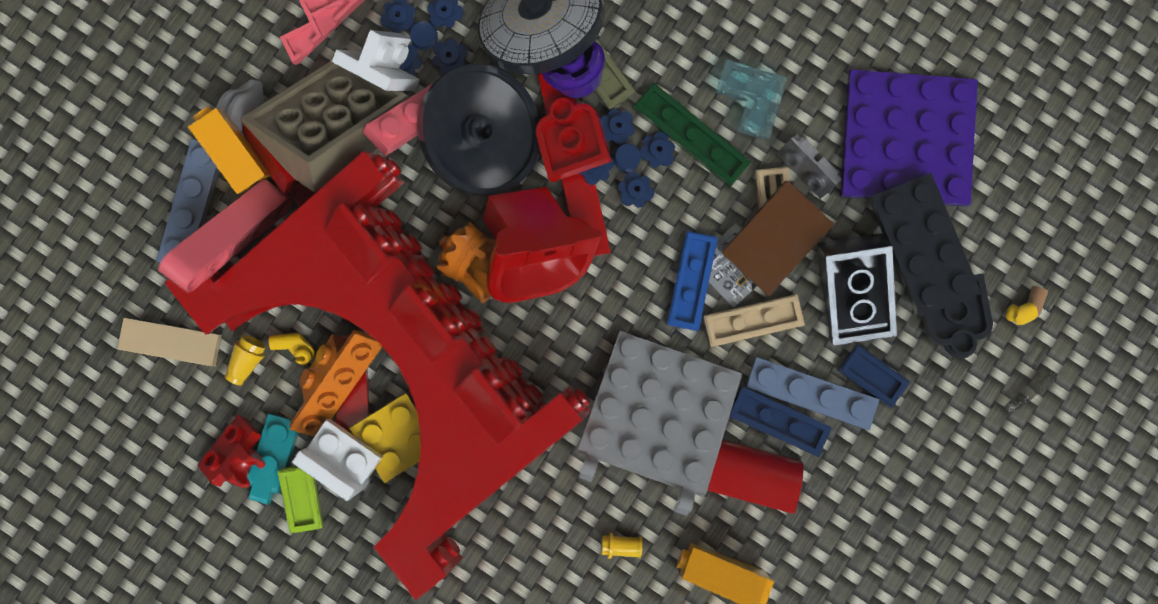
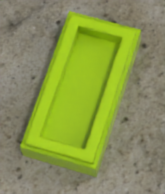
(300, 499)

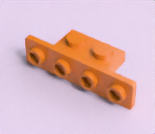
(332, 378)

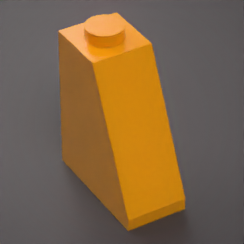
(228, 149)
(724, 575)

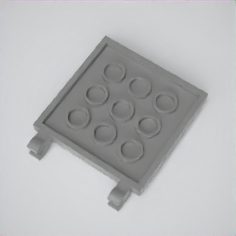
(660, 416)

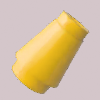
(244, 358)

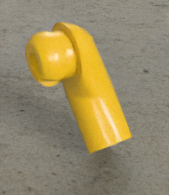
(295, 343)

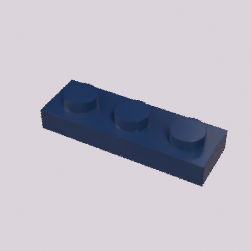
(780, 421)

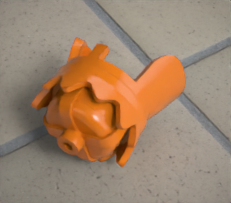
(467, 259)

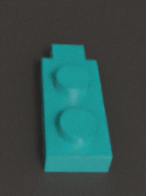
(276, 450)

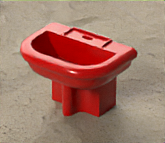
(535, 246)

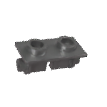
(819, 175)

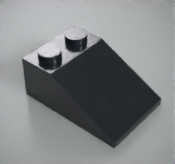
(858, 288)

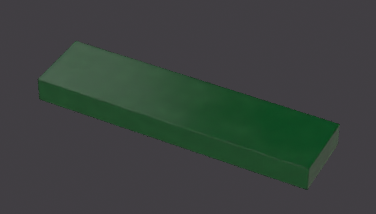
(691, 135)

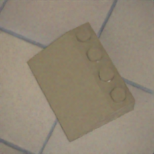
(320, 123)

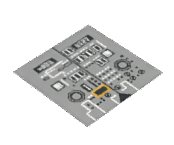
(725, 276)

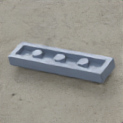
(191, 198)
(812, 393)

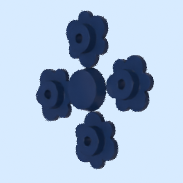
(425, 35)
(628, 157)

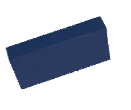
(873, 376)

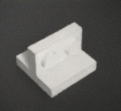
(380, 61)
(338, 460)

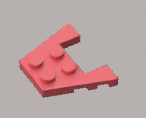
(323, 19)

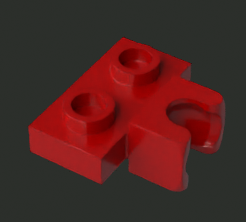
(232, 455)

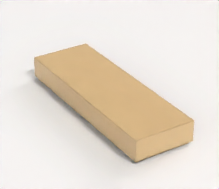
(753, 320)
(169, 342)

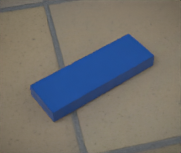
(692, 281)

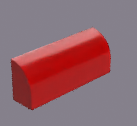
(757, 476)

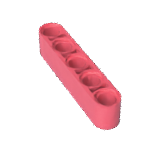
(225, 235)

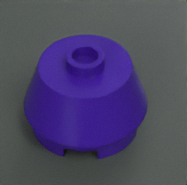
(579, 76)

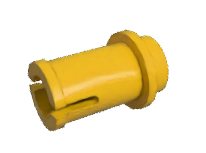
(621, 546)

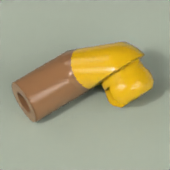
(1029, 310)

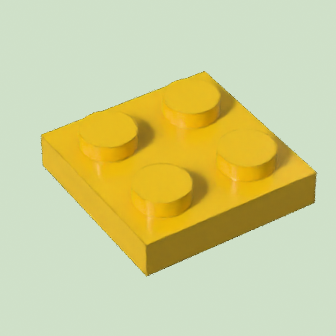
(394, 434)

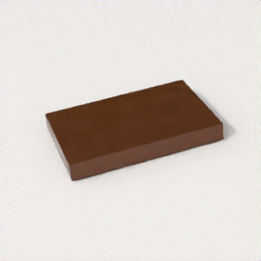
(777, 238)

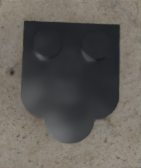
(961, 324)

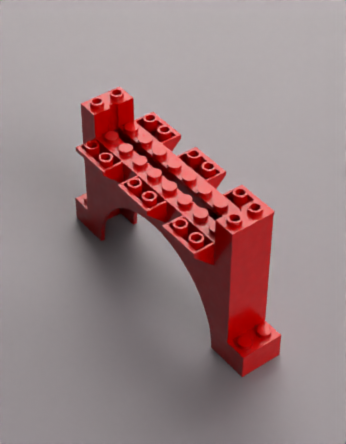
(472, 408)

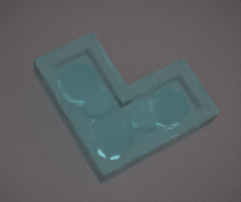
(759, 90)

